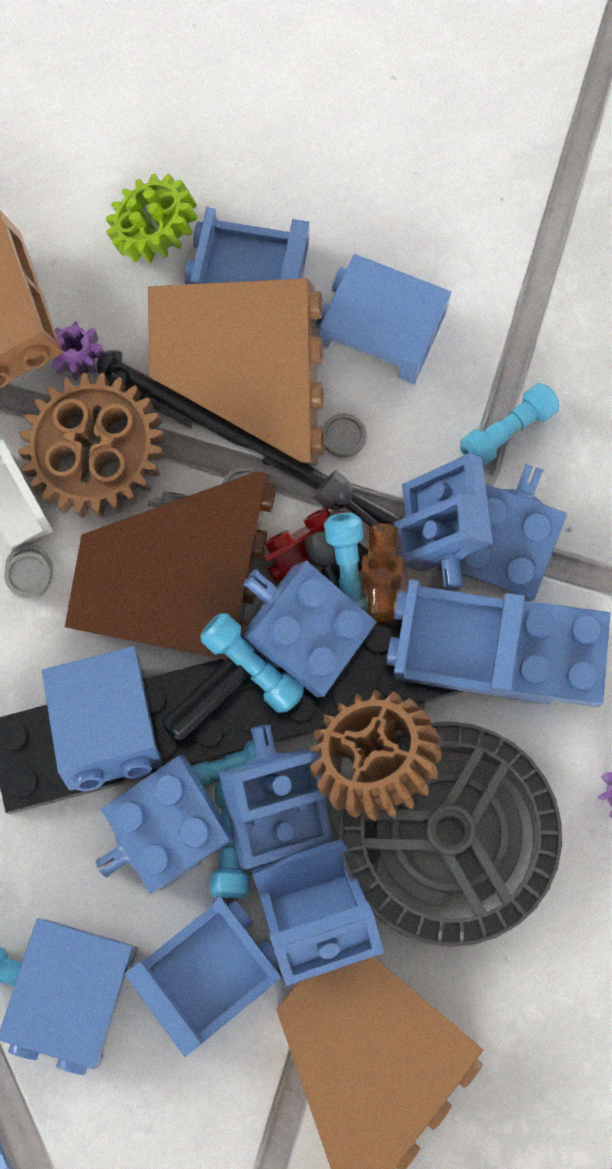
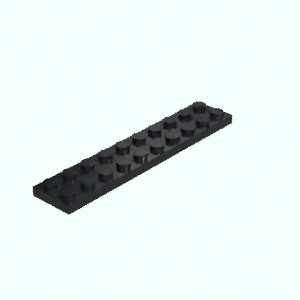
(27, 749)

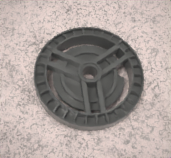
(479, 861)

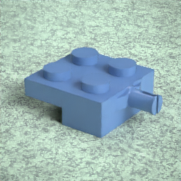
(445, 518)
(521, 535)
(306, 626)
(561, 655)
(274, 803)
(164, 826)

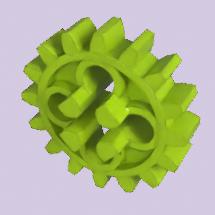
(170, 208)

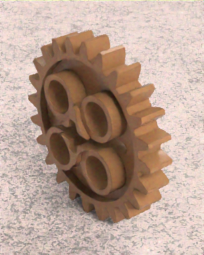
(53, 442)

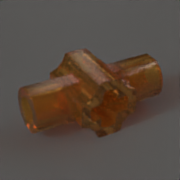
(382, 553)

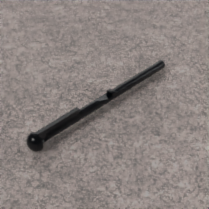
(187, 412)

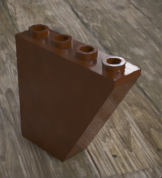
(173, 567)

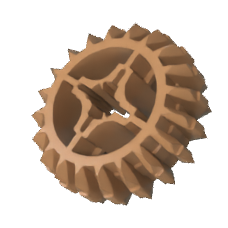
(382, 770)

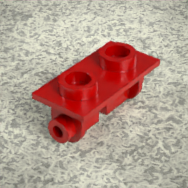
(290, 550)

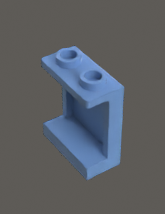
(246, 252)
(384, 314)
(456, 639)
(100, 719)
(316, 912)
(205, 975)
(65, 995)

